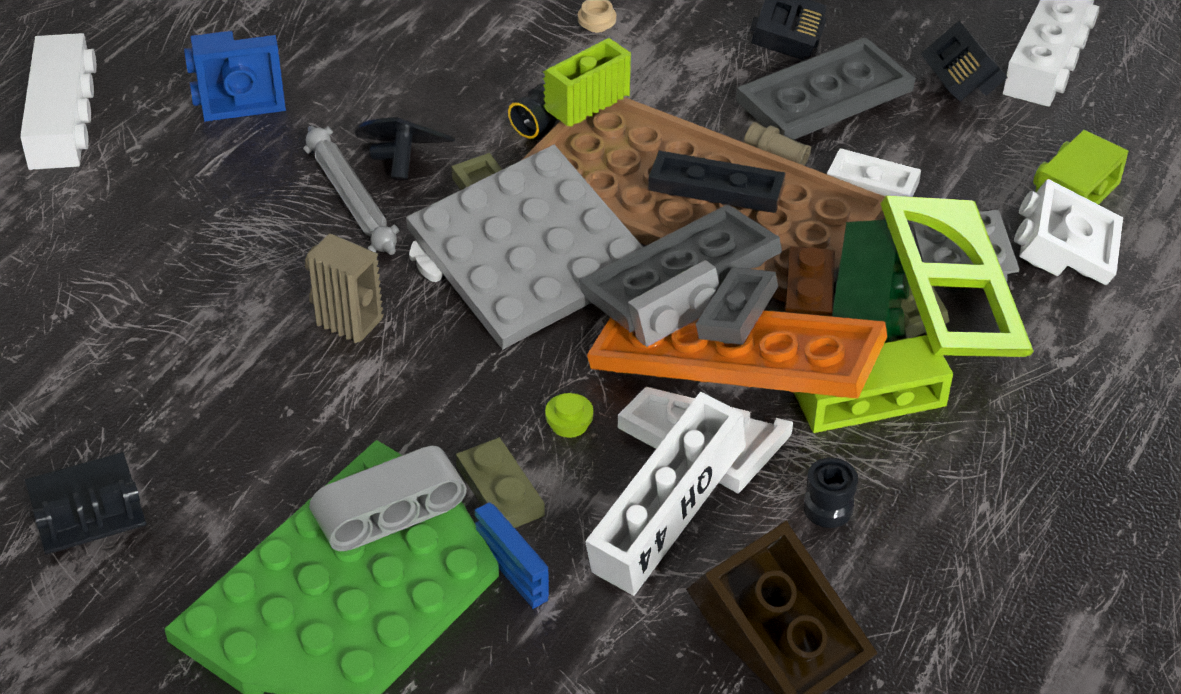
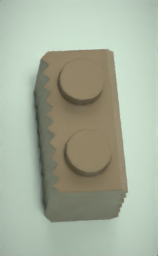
(344, 287)

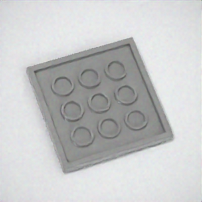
(522, 243)

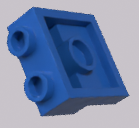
(235, 75)

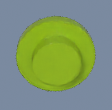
(569, 414)

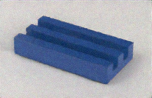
(515, 556)

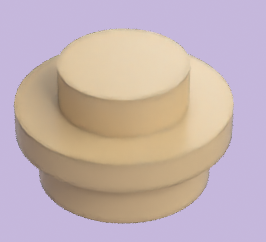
(597, 15)

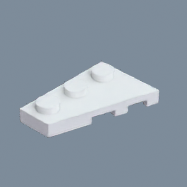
(656, 412)

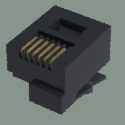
(789, 26)
(963, 63)

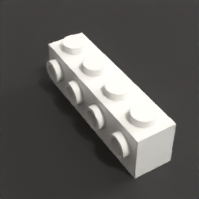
(1049, 49)

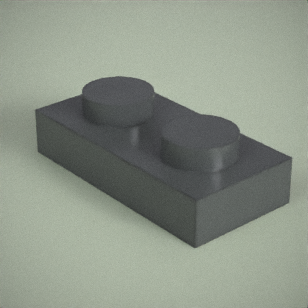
(737, 305)

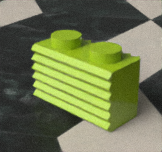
(587, 82)

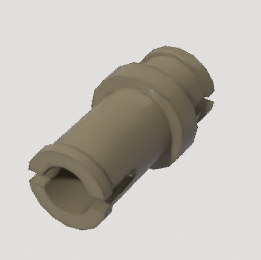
(775, 143)

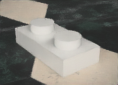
(875, 174)

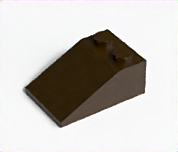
(782, 615)

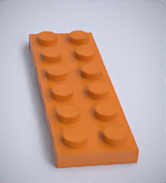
(780, 354)

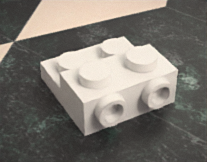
(1070, 232)

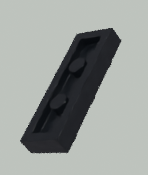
(716, 181)

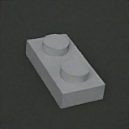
(673, 303)

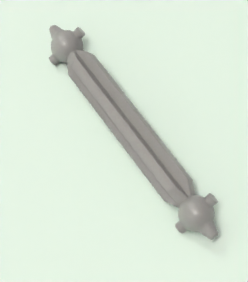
(351, 190)

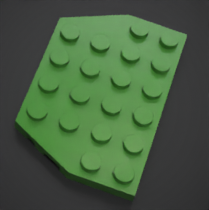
(334, 619)

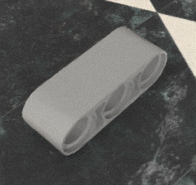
(387, 498)

